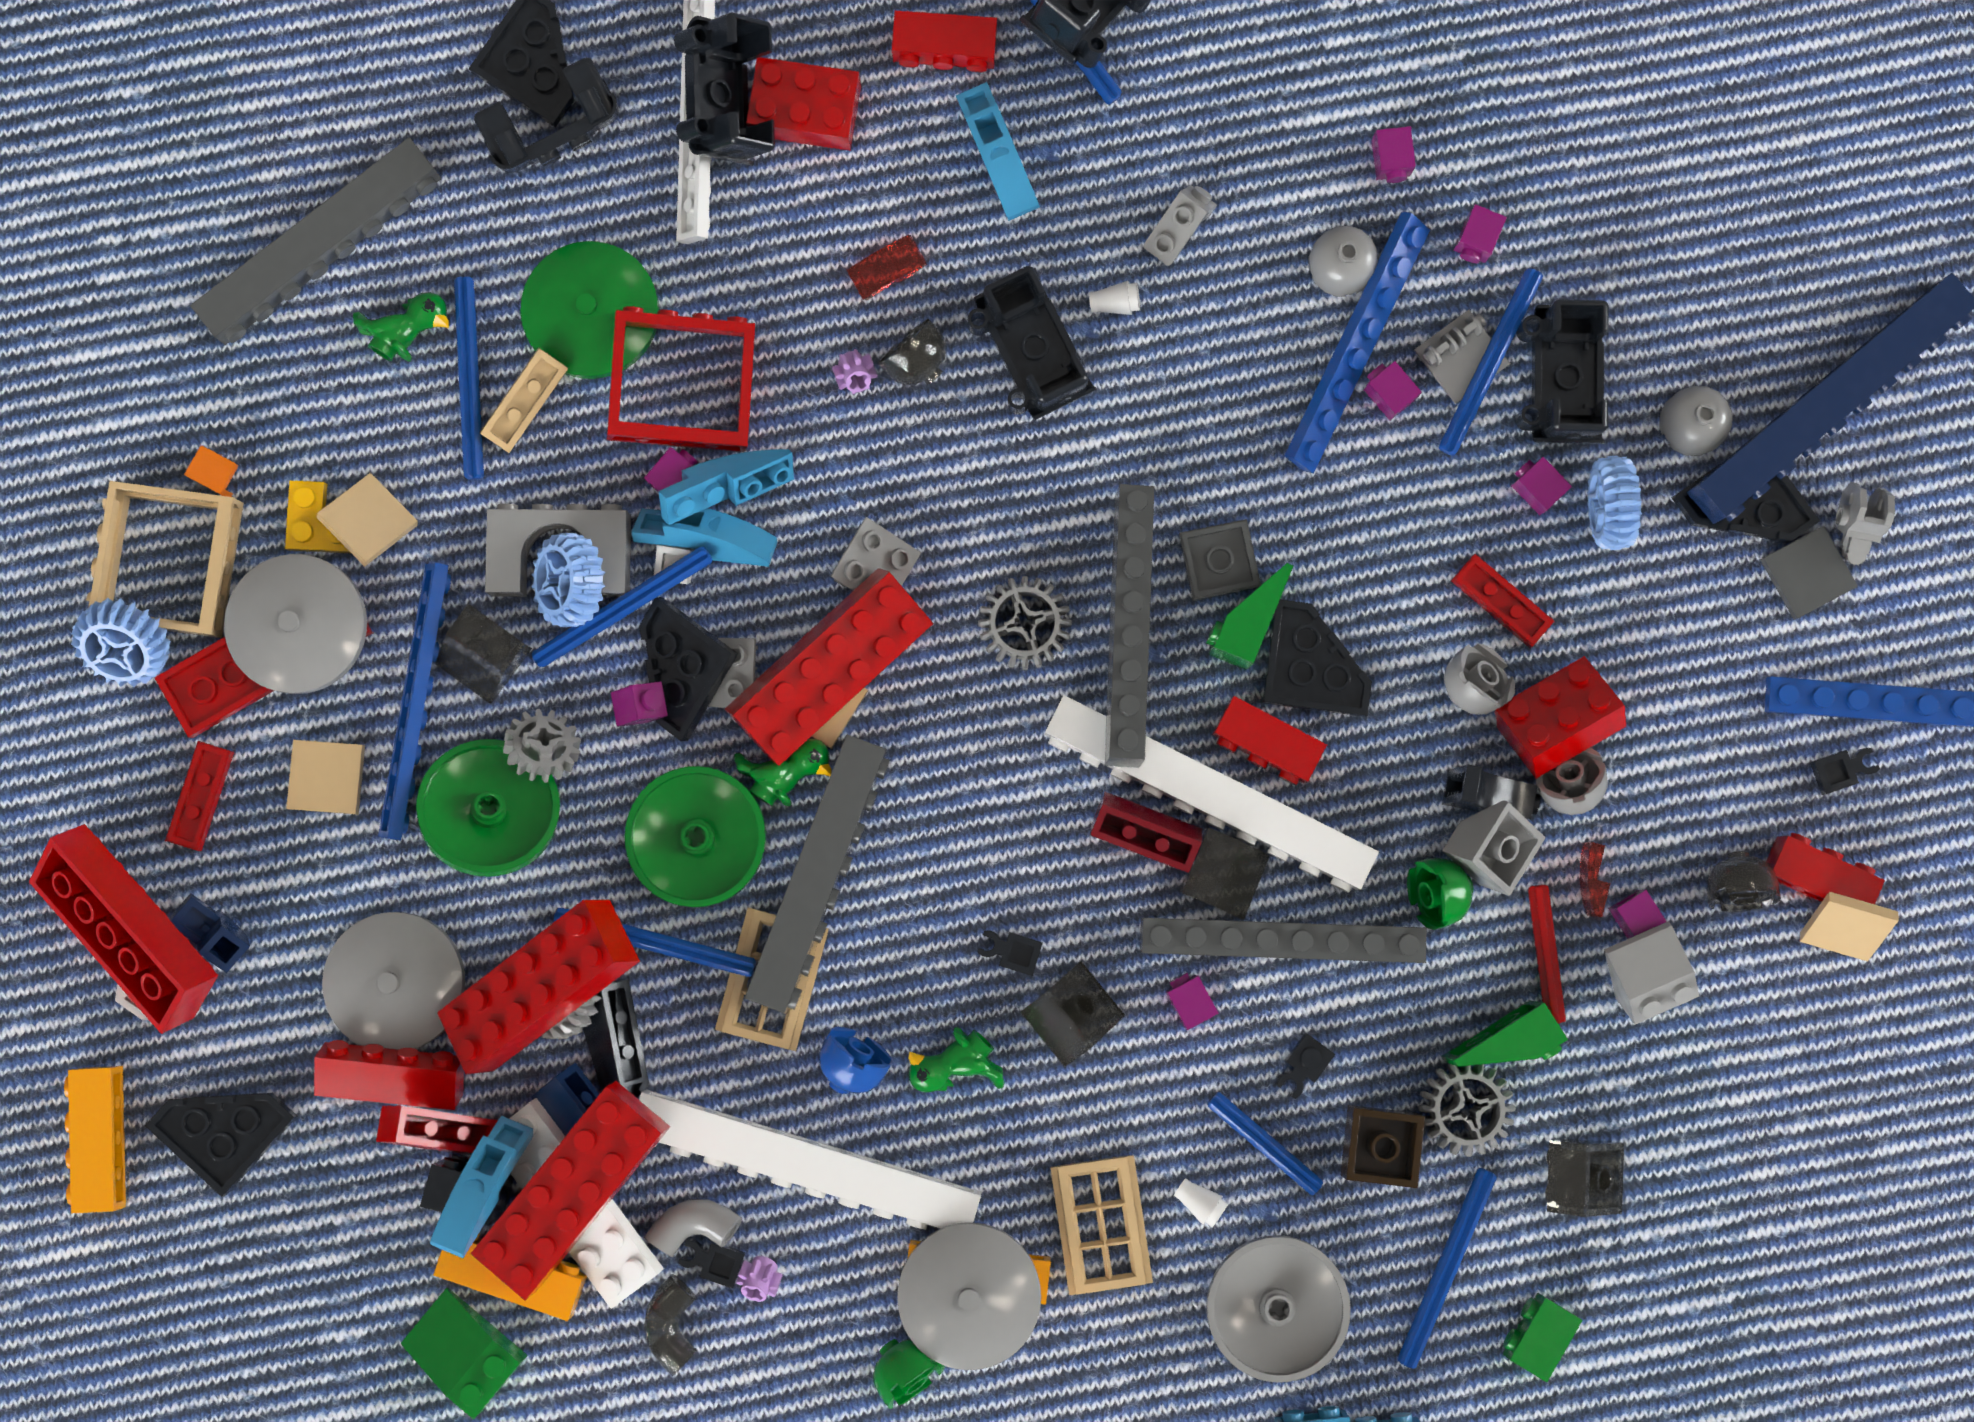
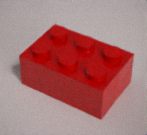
(805, 102)
(1560, 717)

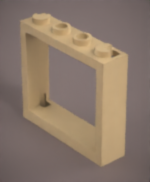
(221, 560)

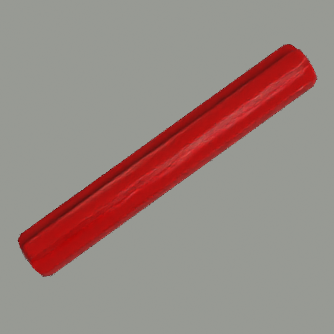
(1546, 951)

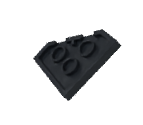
(527, 60)
(1776, 515)
(686, 662)
(1311, 665)
(221, 1133)

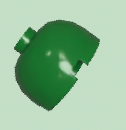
(1440, 891)
(902, 1372)

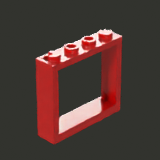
(678, 435)

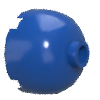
(851, 1063)

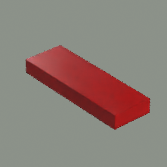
(1502, 600)
(199, 796)

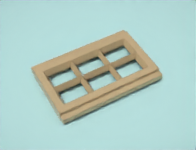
(737, 988)
(1133, 1221)

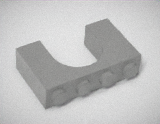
(515, 530)

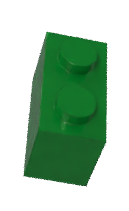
(1541, 1336)

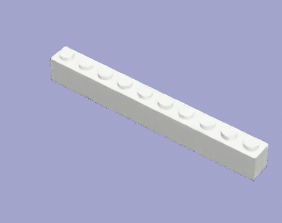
(1220, 799)
(811, 1165)

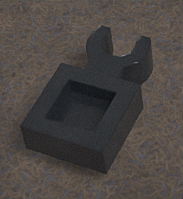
(1840, 771)
(1017, 952)
(1307, 1060)
(717, 1263)

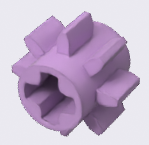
(854, 371)
(759, 1278)

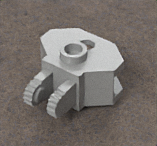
(1863, 522)

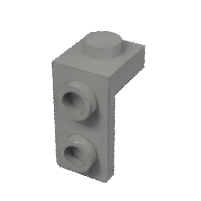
(1179, 223)

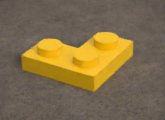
(303, 528)

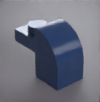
(214, 932)

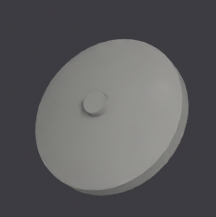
(295, 624)
(391, 980)
(969, 1296)
(1278, 1308)

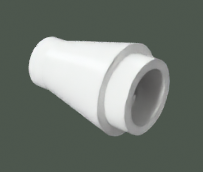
(1116, 299)
(1201, 1202)

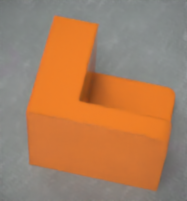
(211, 470)

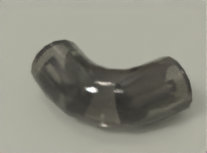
(662, 1324)

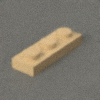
(523, 400)

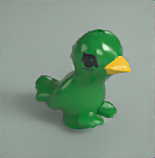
(398, 331)
(777, 781)
(961, 1058)

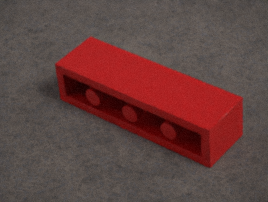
(388, 1075)

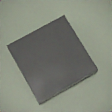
(1219, 560)
(1809, 573)

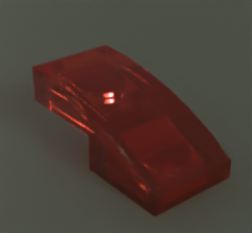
(886, 267)
(1593, 891)

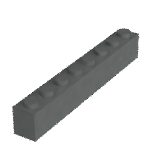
(316, 242)
(1129, 626)
(816, 875)
(1283, 940)

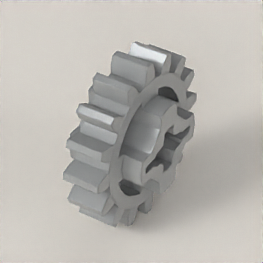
(544, 742)

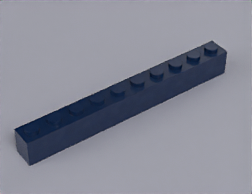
(1832, 399)

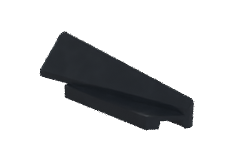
(616, 1040)

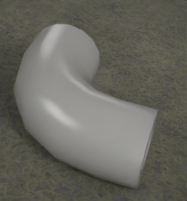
(693, 1218)

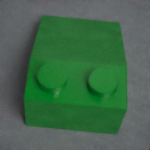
(1244, 628)
(1519, 1035)
(462, 1353)

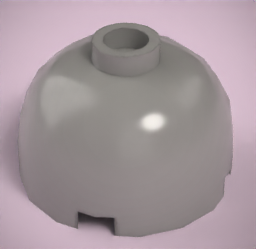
(1343, 260)
(1696, 420)
(1478, 680)
(1575, 784)

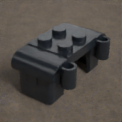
(1076, 26)
(719, 87)
(506, 145)
(1031, 343)
(1566, 372)

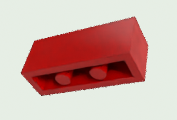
(944, 40)
(1268, 741)
(1821, 872)
(432, 1129)

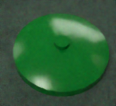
(573, 305)
(483, 813)
(695, 836)

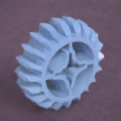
(1614, 502)
(568, 580)
(120, 642)

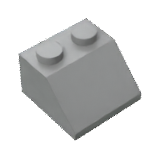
(1495, 846)
(1651, 973)

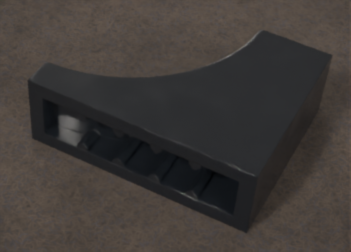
(1476, 790)

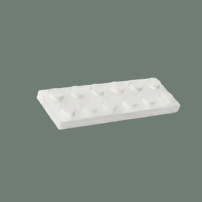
(610, 1248)

